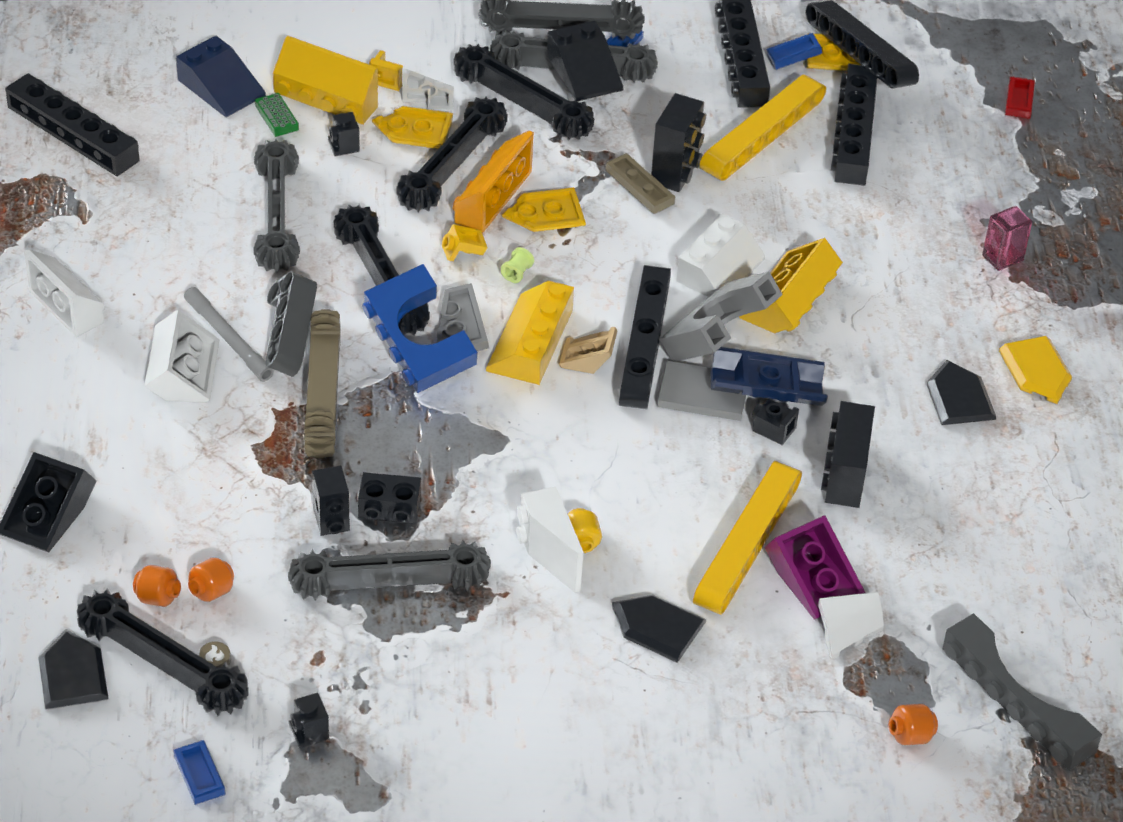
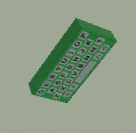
(276, 114)

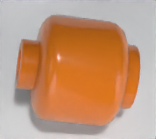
(210, 579)
(156, 585)
(913, 724)

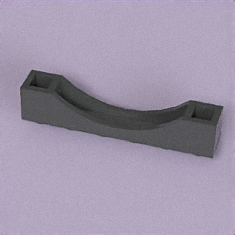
(1062, 732)

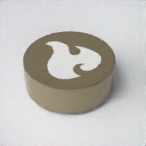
(216, 653)

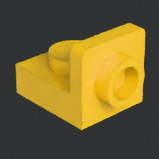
(388, 73)
(463, 239)

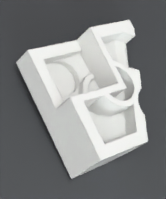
(428, 90)
(850, 620)

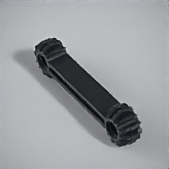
(566, 116)
(424, 188)
(361, 228)
(214, 686)

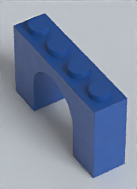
(421, 364)

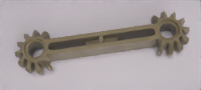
(322, 384)

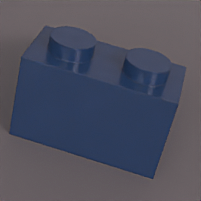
(218, 76)

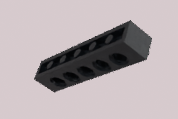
(743, 53)
(72, 124)
(855, 125)

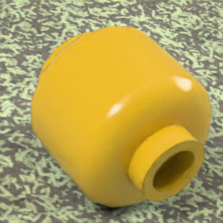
(586, 528)

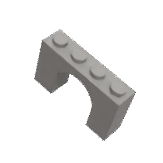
(704, 328)

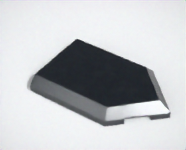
(959, 395)
(658, 625)
(72, 672)

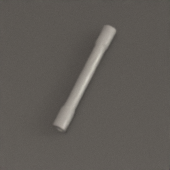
(252, 359)

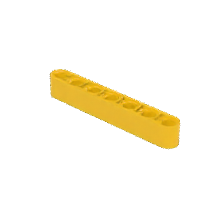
(762, 127)
(747, 538)

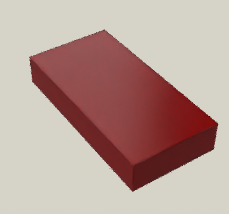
(1020, 97)

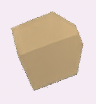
(588, 352)

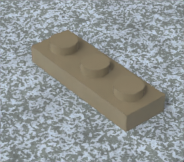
(640, 183)

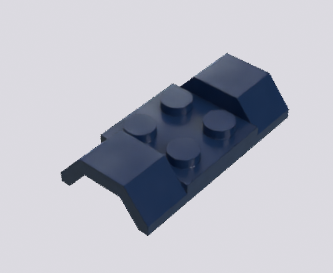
(768, 376)

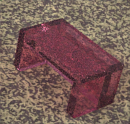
(1007, 238)

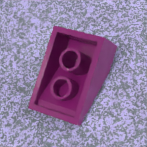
(813, 564)

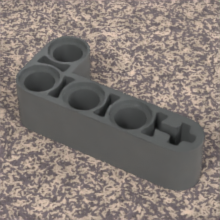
(294, 303)

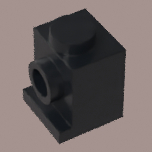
(344, 134)
(775, 421)
(309, 720)

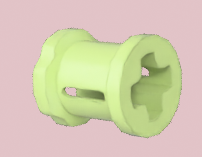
(520, 261)

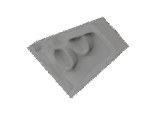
(462, 313)

